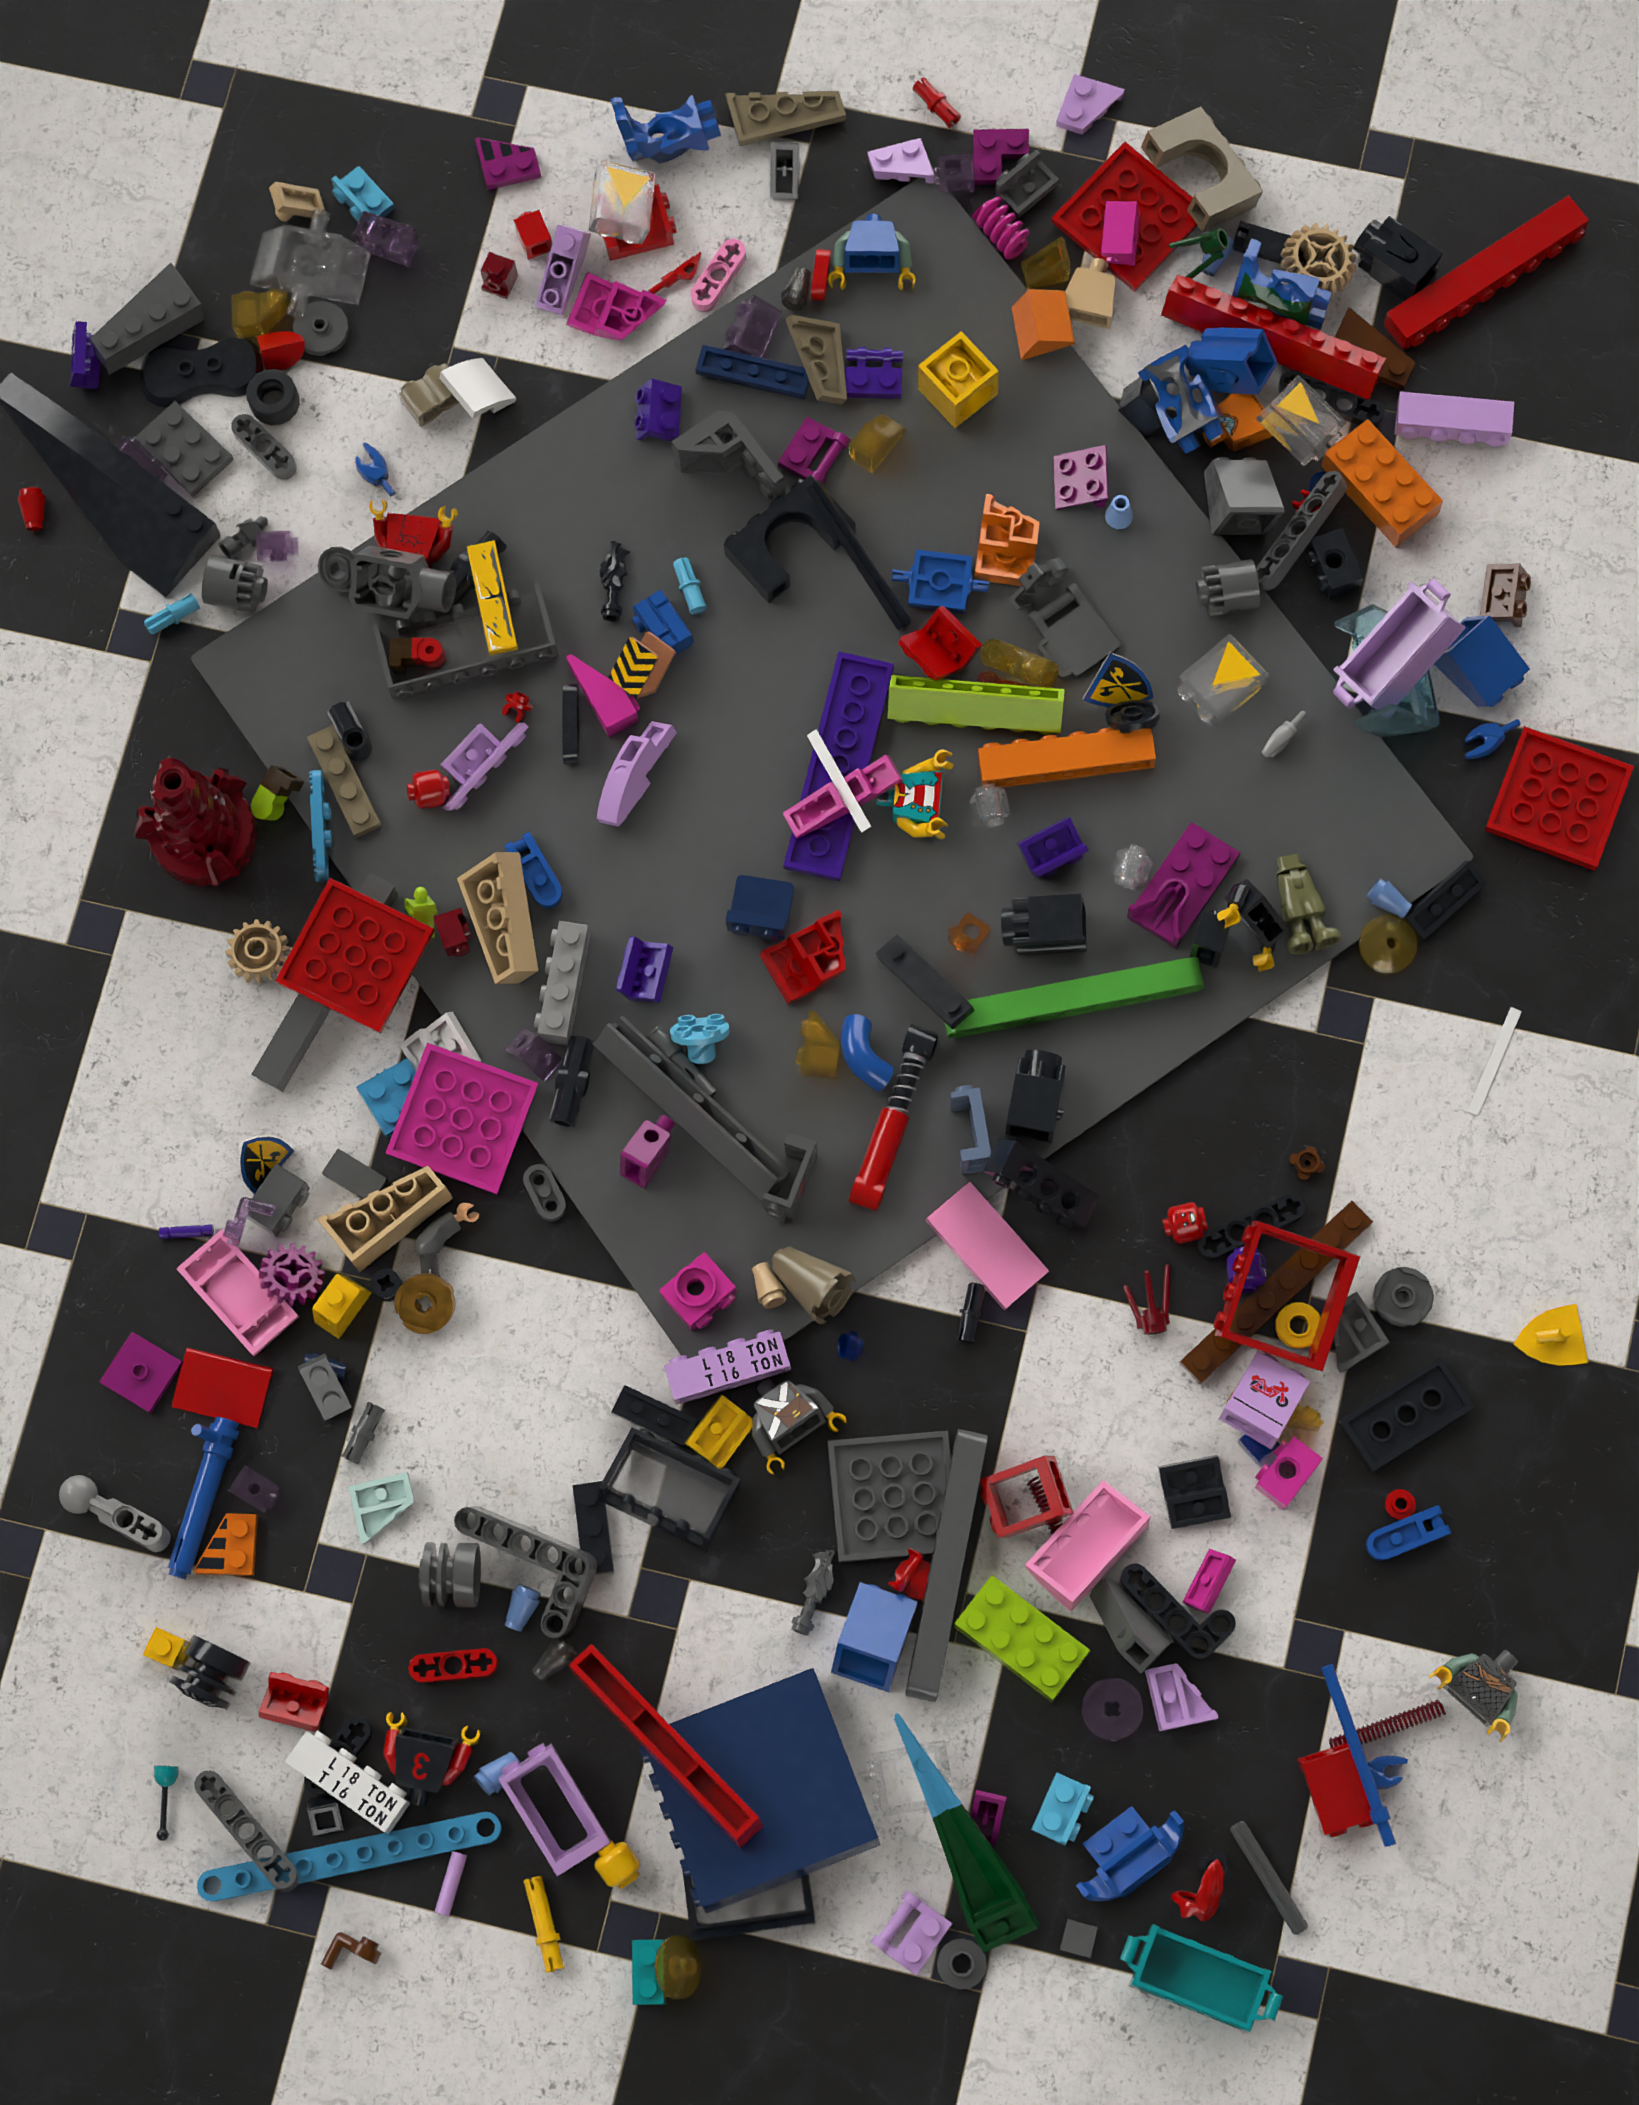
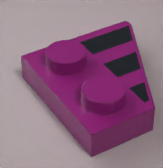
(506, 163)

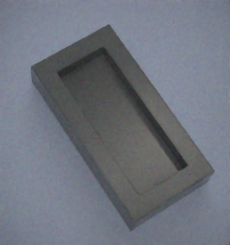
(353, 1175)

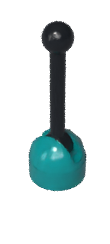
(165, 1777)

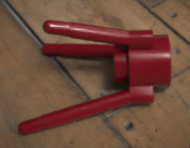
(1152, 1320)

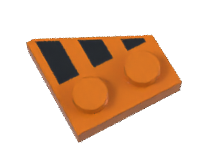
(231, 1547)

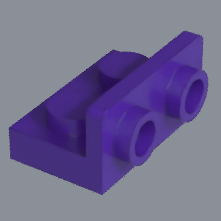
(84, 363)

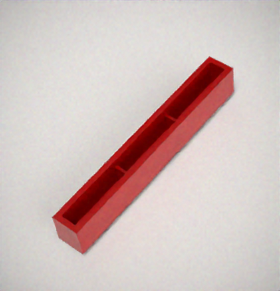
(1486, 272)
(1292, 343)
(666, 1746)

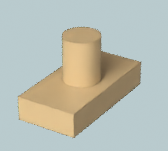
(295, 200)

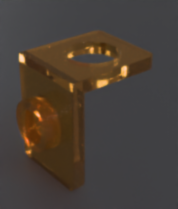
(962, 941)

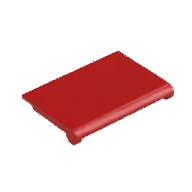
(222, 1387)

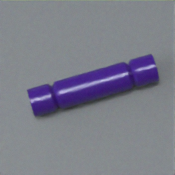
(186, 1231)

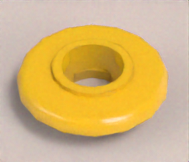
(1293, 1311)

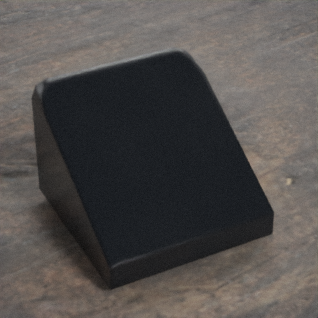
(325, 1815)

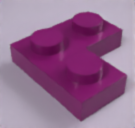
(992, 147)

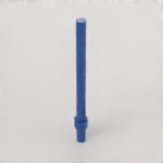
(1378, 1813)

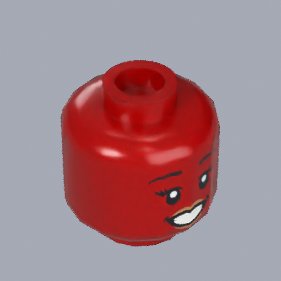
(1185, 1223)

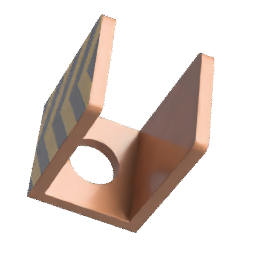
(642, 665)

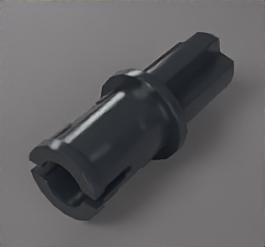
(971, 1313)

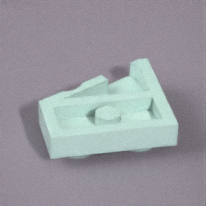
(380, 1502)

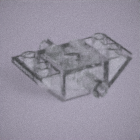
(310, 264)

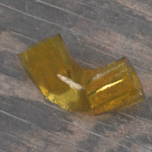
(1019, 663)

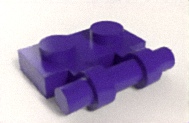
(874, 381)

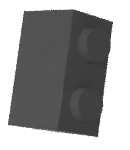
(285, 1192)

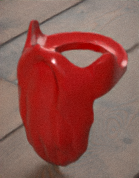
(912, 1576)
(1207, 1897)

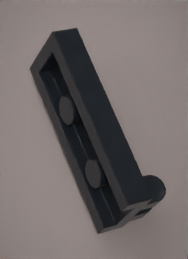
(1271, 242)
(654, 1416)

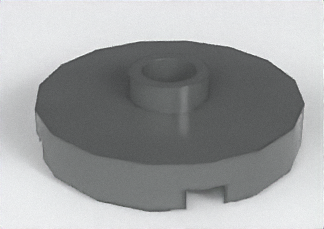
(331, 336)
(1405, 1281)

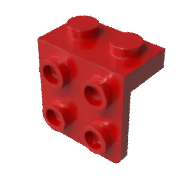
(941, 645)

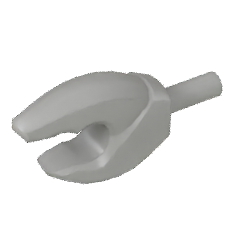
(1282, 736)

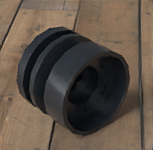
(209, 1673)

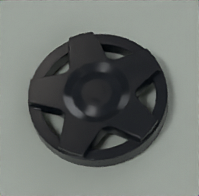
(1133, 715)

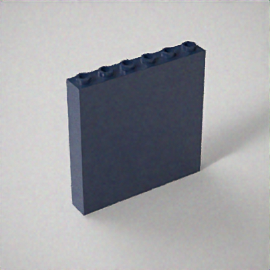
(792, 1772)

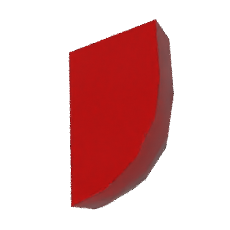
(281, 349)

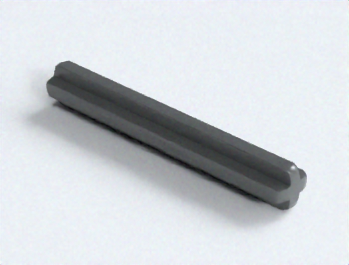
(1269, 1878)

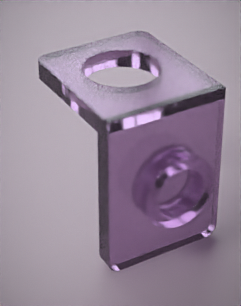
(535, 1054)

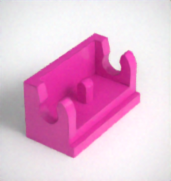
(1120, 232)

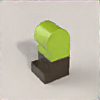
(273, 793)

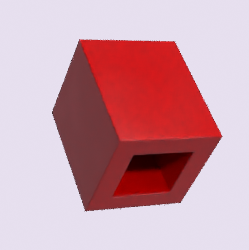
(533, 234)

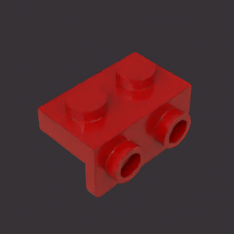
(294, 1701)

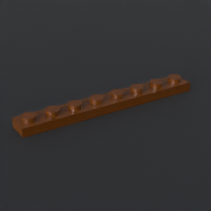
(1276, 1292)

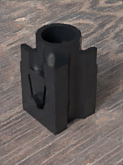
(1397, 257)
(1045, 924)
(1036, 1096)

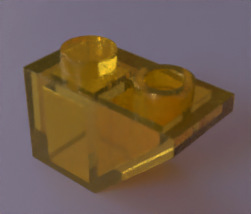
(258, 312)
(820, 1050)

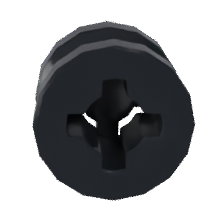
(389, 1287)

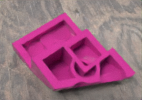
(611, 308)

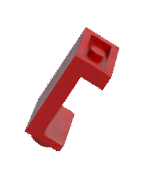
(659, 235)
(1336, 1790)

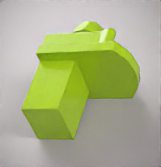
(421, 908)

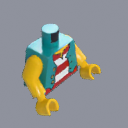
(918, 797)

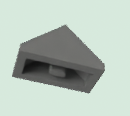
(784, 170)

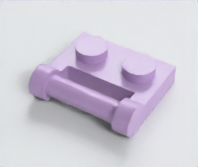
(919, 1940)

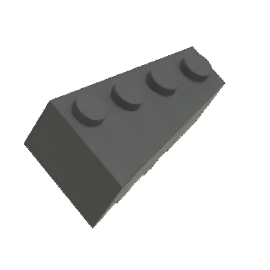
(147, 321)

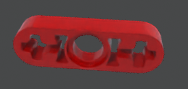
(444, 1656)

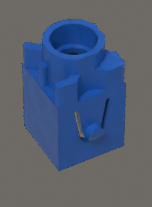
(1232, 360)

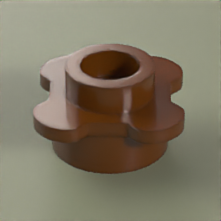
(1309, 1154)

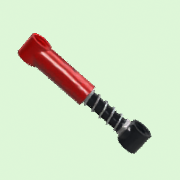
(892, 1121)

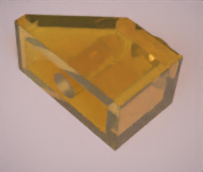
(875, 442)

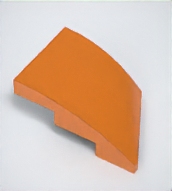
(1005, 544)

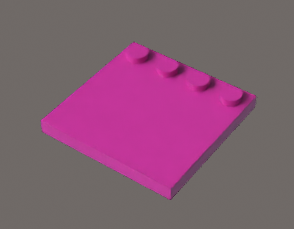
(462, 1118)

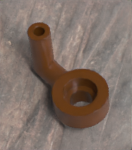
(365, 1949)

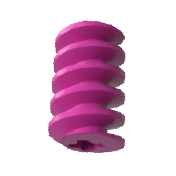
(1000, 227)

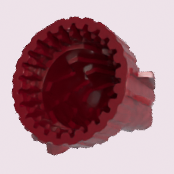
(198, 824)

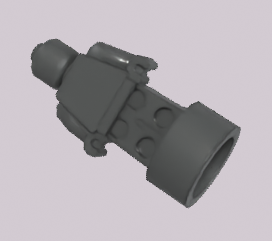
(233, 545)

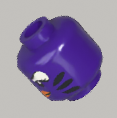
(1256, 1274)

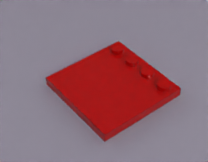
(1161, 207)
(1559, 798)
(355, 955)

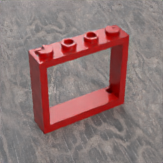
(1332, 1309)

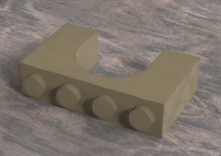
(1197, 136)

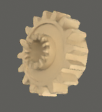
(251, 938)

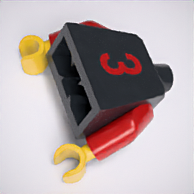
(424, 1758)

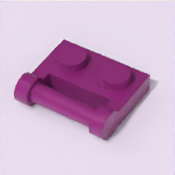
(806, 447)

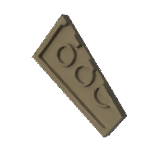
(772, 116)

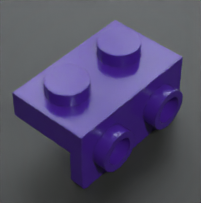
(658, 410)
(1052, 848)
(644, 970)

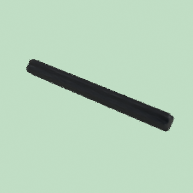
(858, 555)

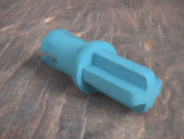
(689, 585)
(172, 614)

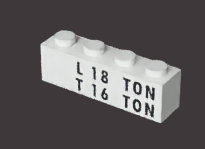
(347, 1781)

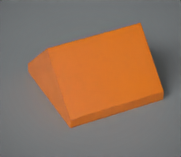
(1042, 322)

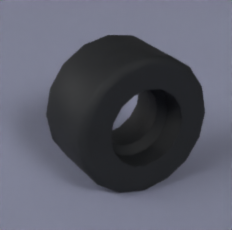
(269, 381)

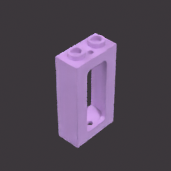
(511, 1781)

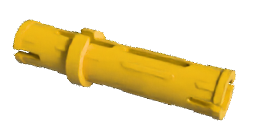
(544, 1925)

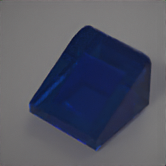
(1254, 1449)

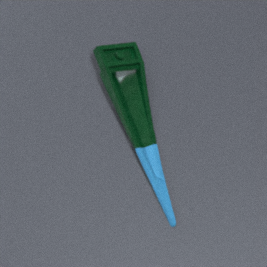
(987, 1890)

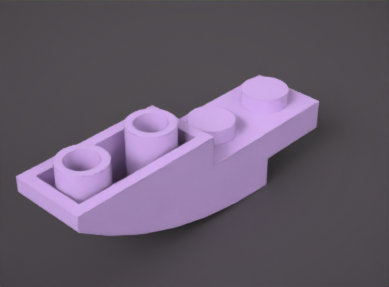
(628, 773)

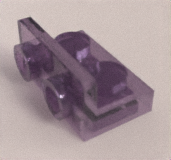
(752, 327)

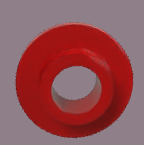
(1391, 1508)

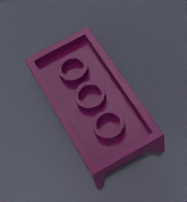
(1183, 885)

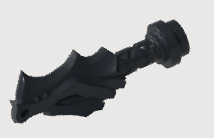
(612, 574)

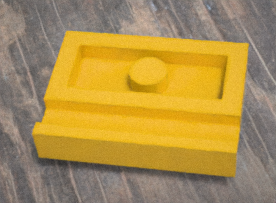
(720, 1432)

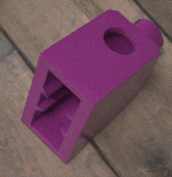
(646, 1151)

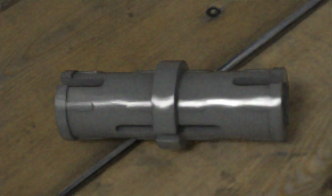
(363, 1433)

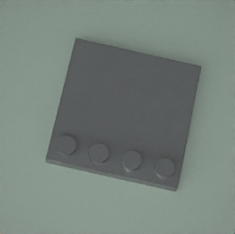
(888, 1493)

